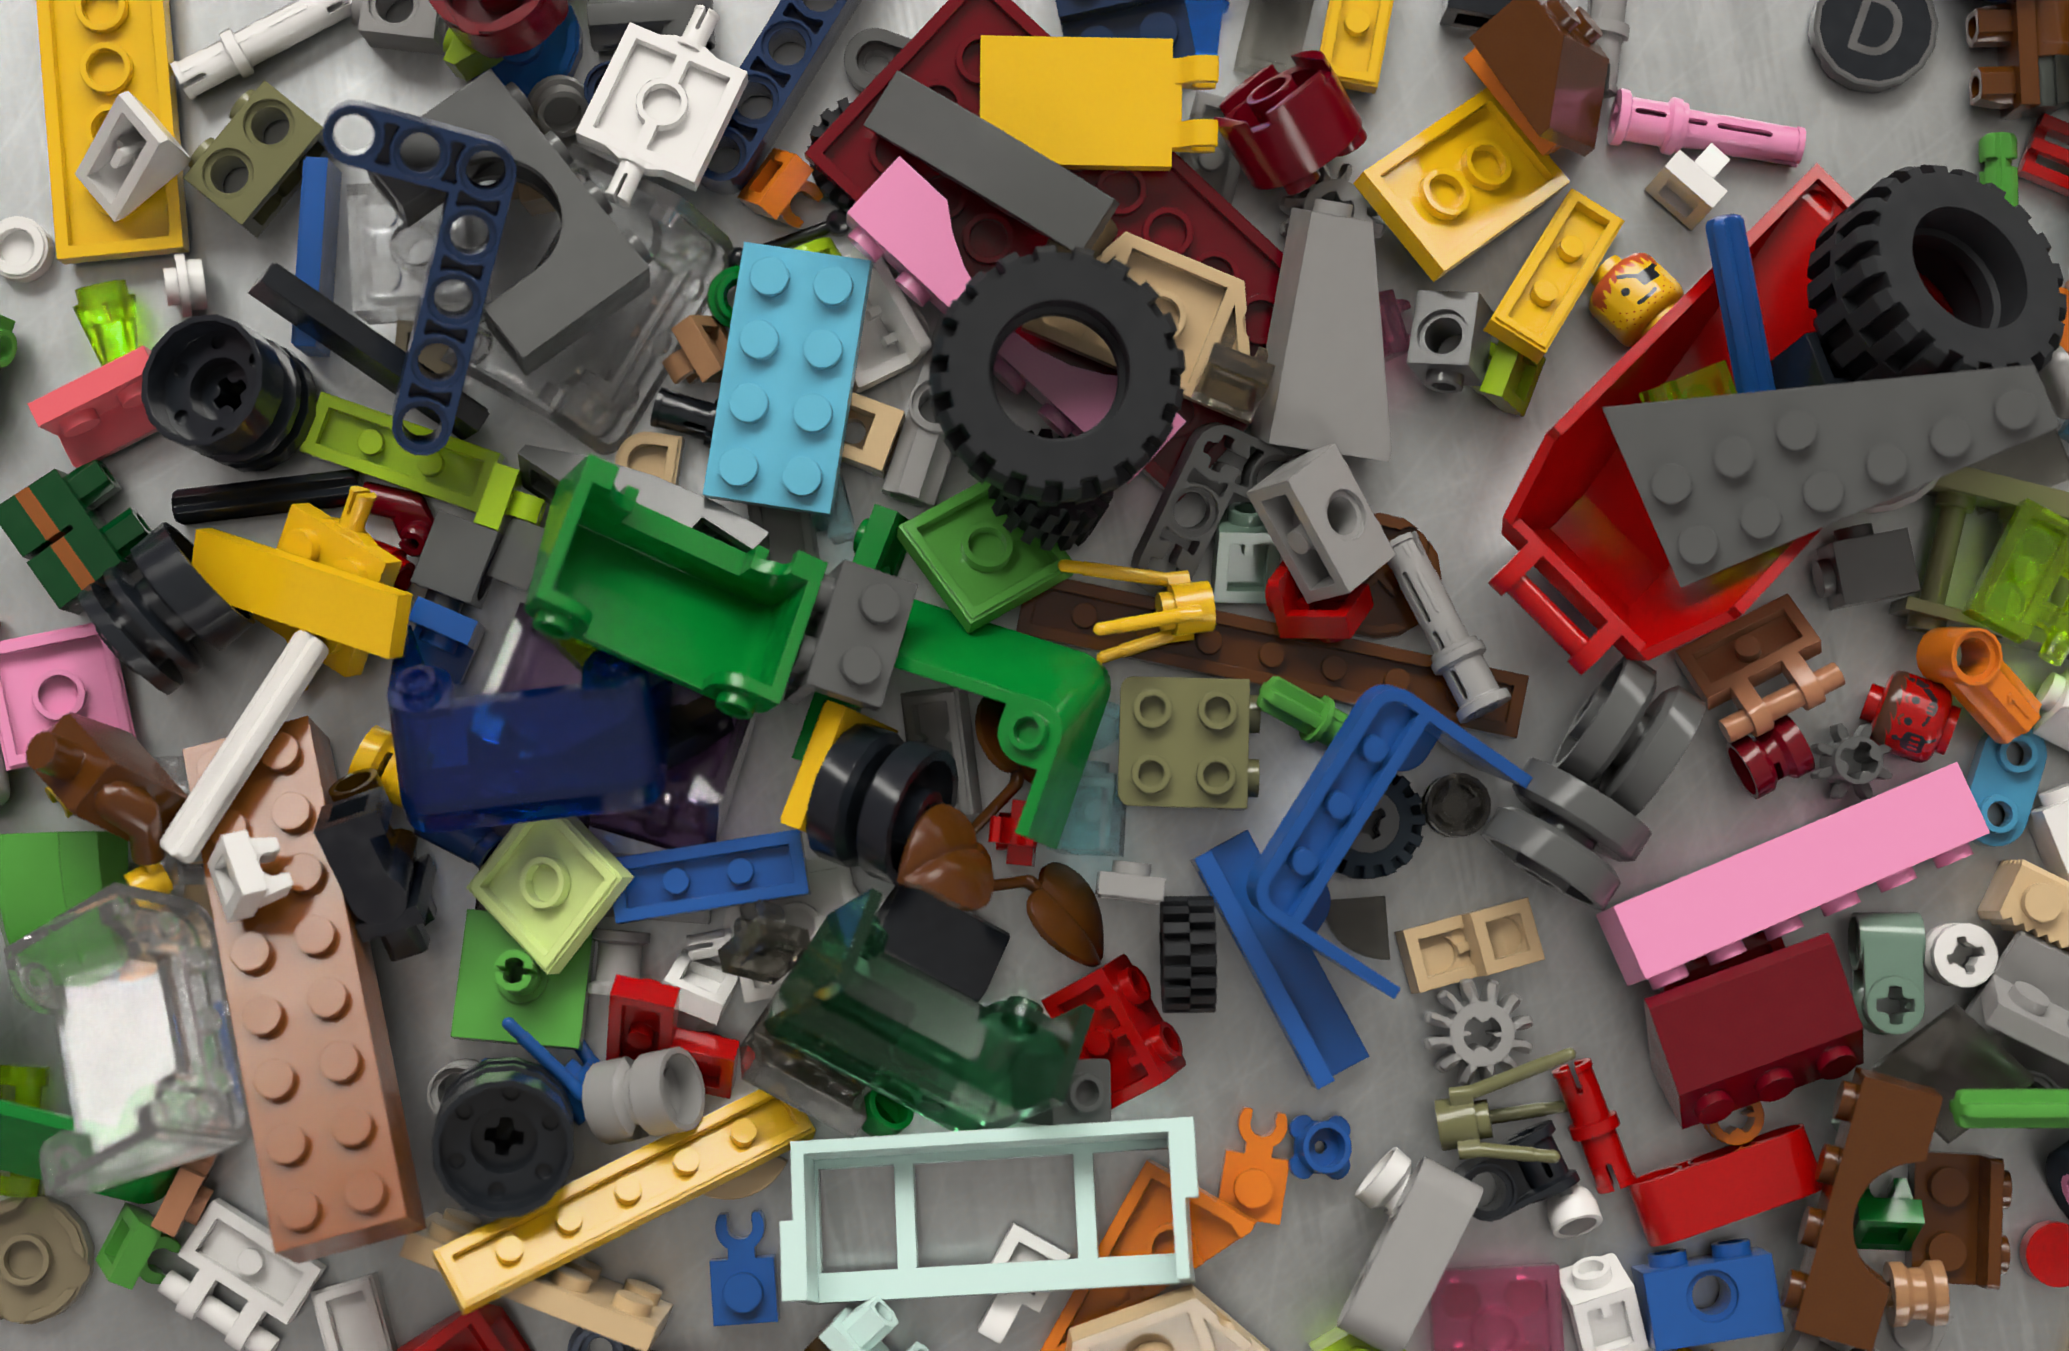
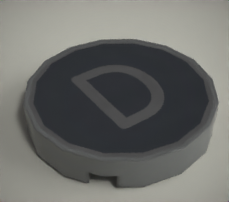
(1872, 41)

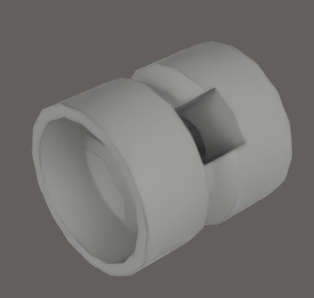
(643, 1096)

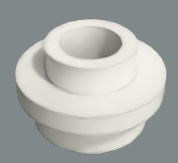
(185, 285)

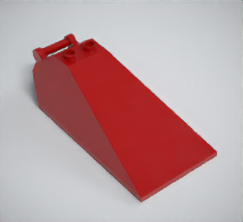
(1579, 505)

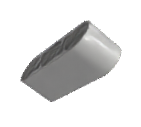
(1410, 1256)

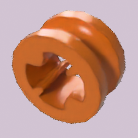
(1746, 1134)

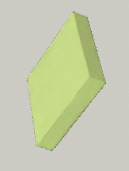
(550, 887)

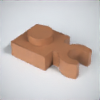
(186, 1197)

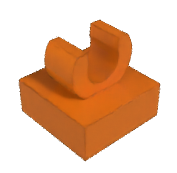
(776, 184)

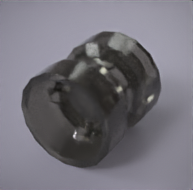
(1466, 804)

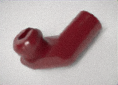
(408, 513)

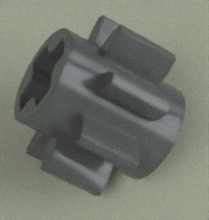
(1835, 769)

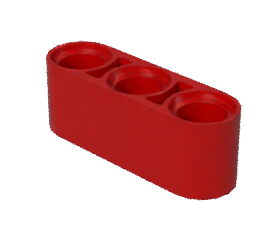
(1725, 1185)

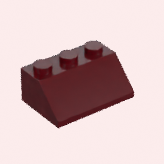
(1754, 1032)

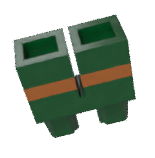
(66, 536)

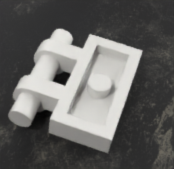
(241, 1256)

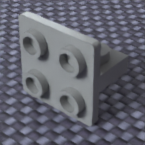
(2029, 1005)

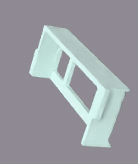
(802, 1237)

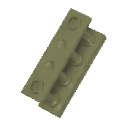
(1956, 497)

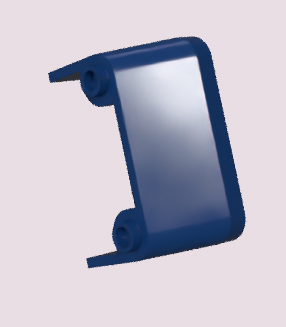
(1381, 735)

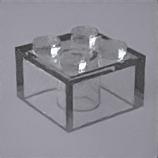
(393, 260)

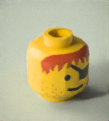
(1632, 296)

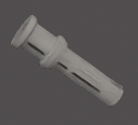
(1455, 651)

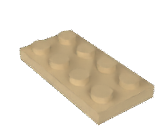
(570, 1292)

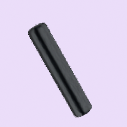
(262, 496)

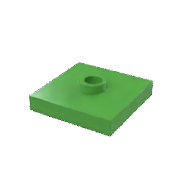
(976, 560)

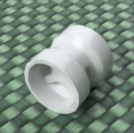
(1385, 1181)

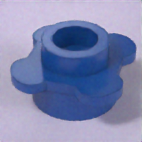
(1337, 1147)

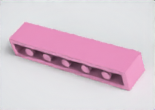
(1791, 875)

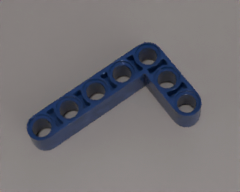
(781, 83)
(447, 259)

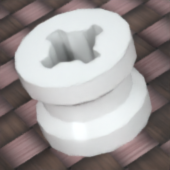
(1946, 956)

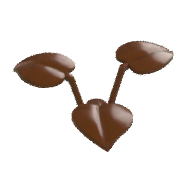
(957, 869)

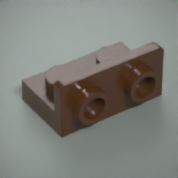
(1962, 1216)

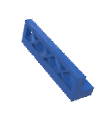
(1281, 967)

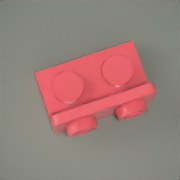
(98, 410)

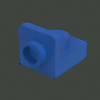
(445, 637)

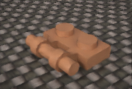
(1750, 652)

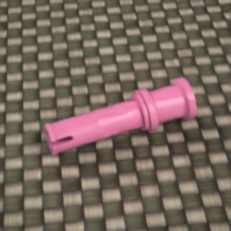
(1678, 127)

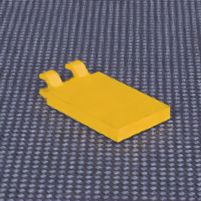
(1096, 99)

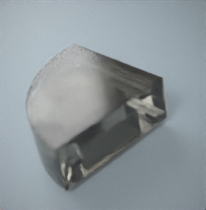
(1361, 925)

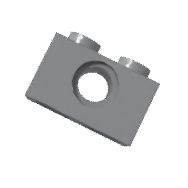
(1321, 523)

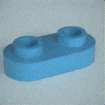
(2011, 786)

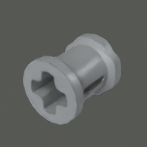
(617, 954)

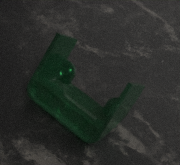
(918, 1036)

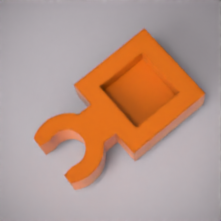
(1253, 1177)

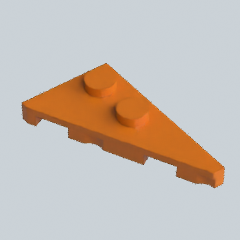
(1147, 1228)

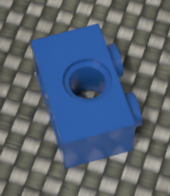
(1744, 1308)

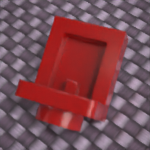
(1324, 620)

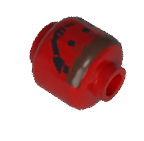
(1911, 716)

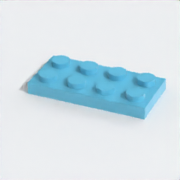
(788, 379)

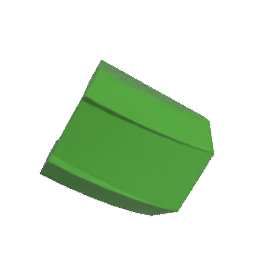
(53, 873)

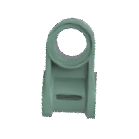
(1887, 962)

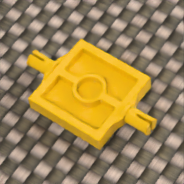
(341, 545)

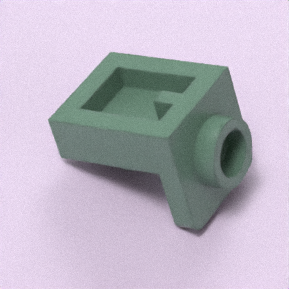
(1242, 556)

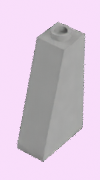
(1327, 339)

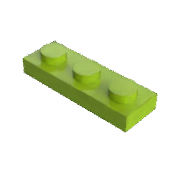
(365, 443)

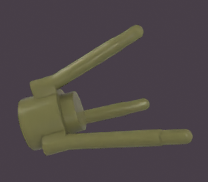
(1465, 1121)

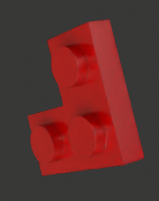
(645, 1020)

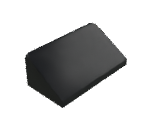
(942, 940)

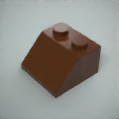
(1549, 67)

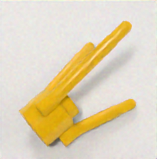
(1179, 612)

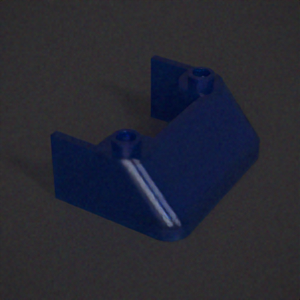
(529, 749)

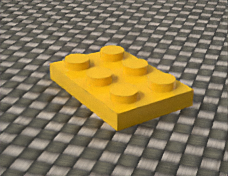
(1460, 184)

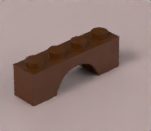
(1880, 1128)

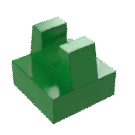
(1889, 1221)

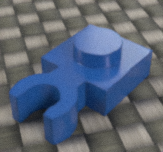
(743, 1283)

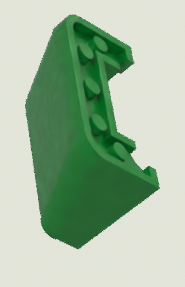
(669, 594)

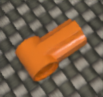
(1981, 680)

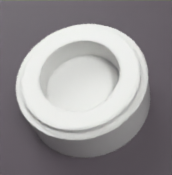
(24, 249)

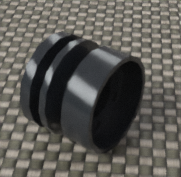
(228, 393)
(159, 615)
(497, 1174)

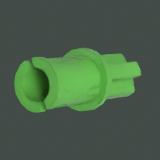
(1311, 716)

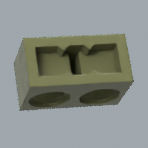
(272, 168)

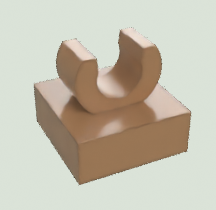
(701, 353)

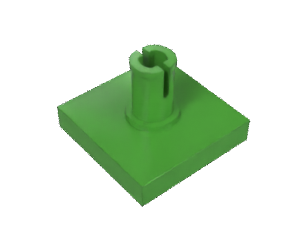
(504, 981)

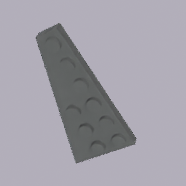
(1777, 464)

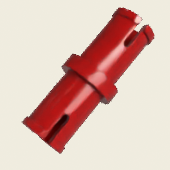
(1594, 1125)

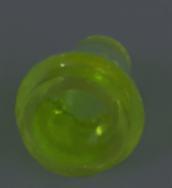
(108, 318)

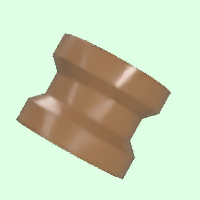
(1916, 1293)

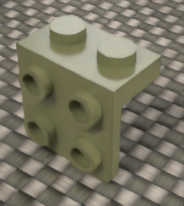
(1187, 743)

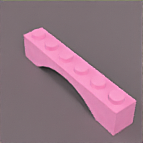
(912, 231)

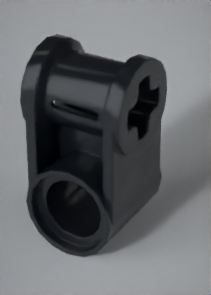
(1521, 1181)

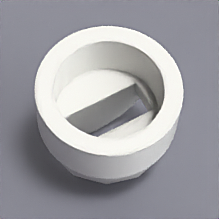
(1573, 1213)

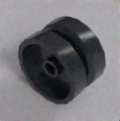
(873, 796)

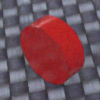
(2046, 1253)

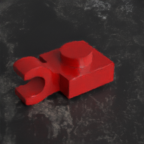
(1002, 831)

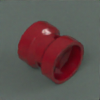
(1770, 757)

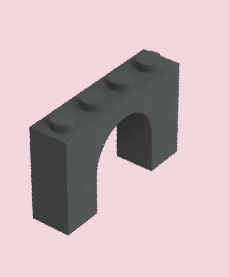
(593, 264)

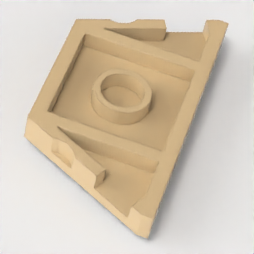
(1199, 297)
(1165, 1323)

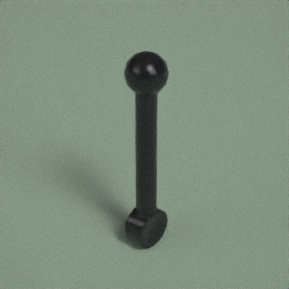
(834, 224)

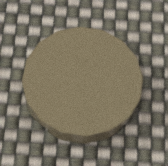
(42, 1258)

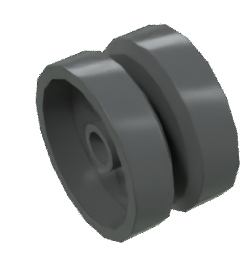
(1629, 738)
(1570, 827)

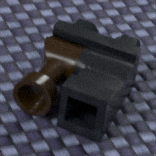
(377, 865)

